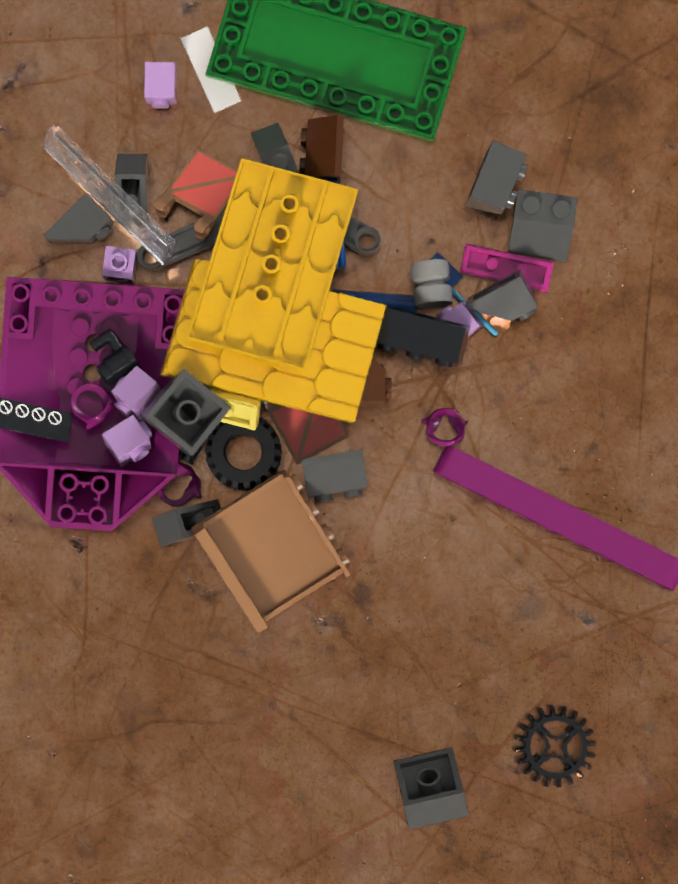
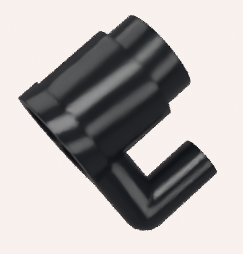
(116, 364)

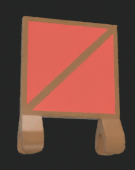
(203, 188)
(305, 431)

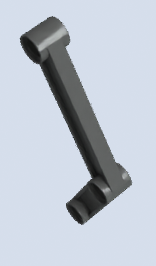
(188, 244)

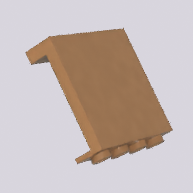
(270, 548)

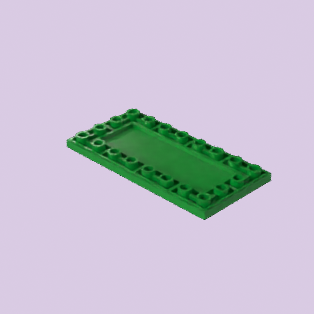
(342, 59)

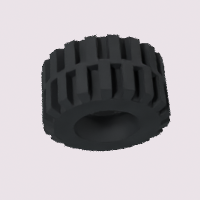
(251, 477)

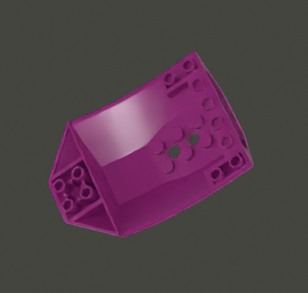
(44, 363)

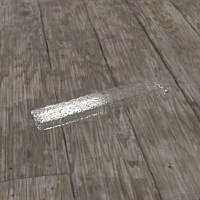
(109, 194)

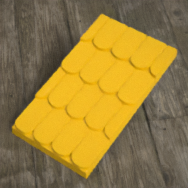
(273, 264)
(333, 374)

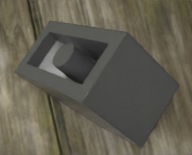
(274, 148)
(133, 177)
(81, 224)
(506, 299)
(177, 523)

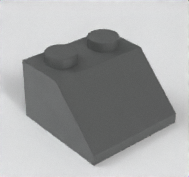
(496, 179)
(542, 225)
(185, 412)
(335, 475)
(431, 788)

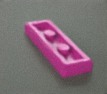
(497, 264)

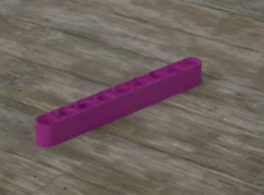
(558, 517)

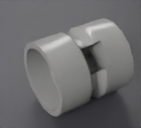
(431, 288)

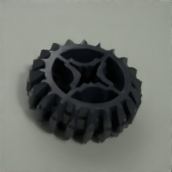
(572, 766)

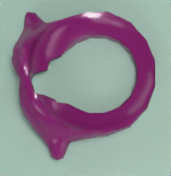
(90, 419)
(454, 419)
(191, 491)

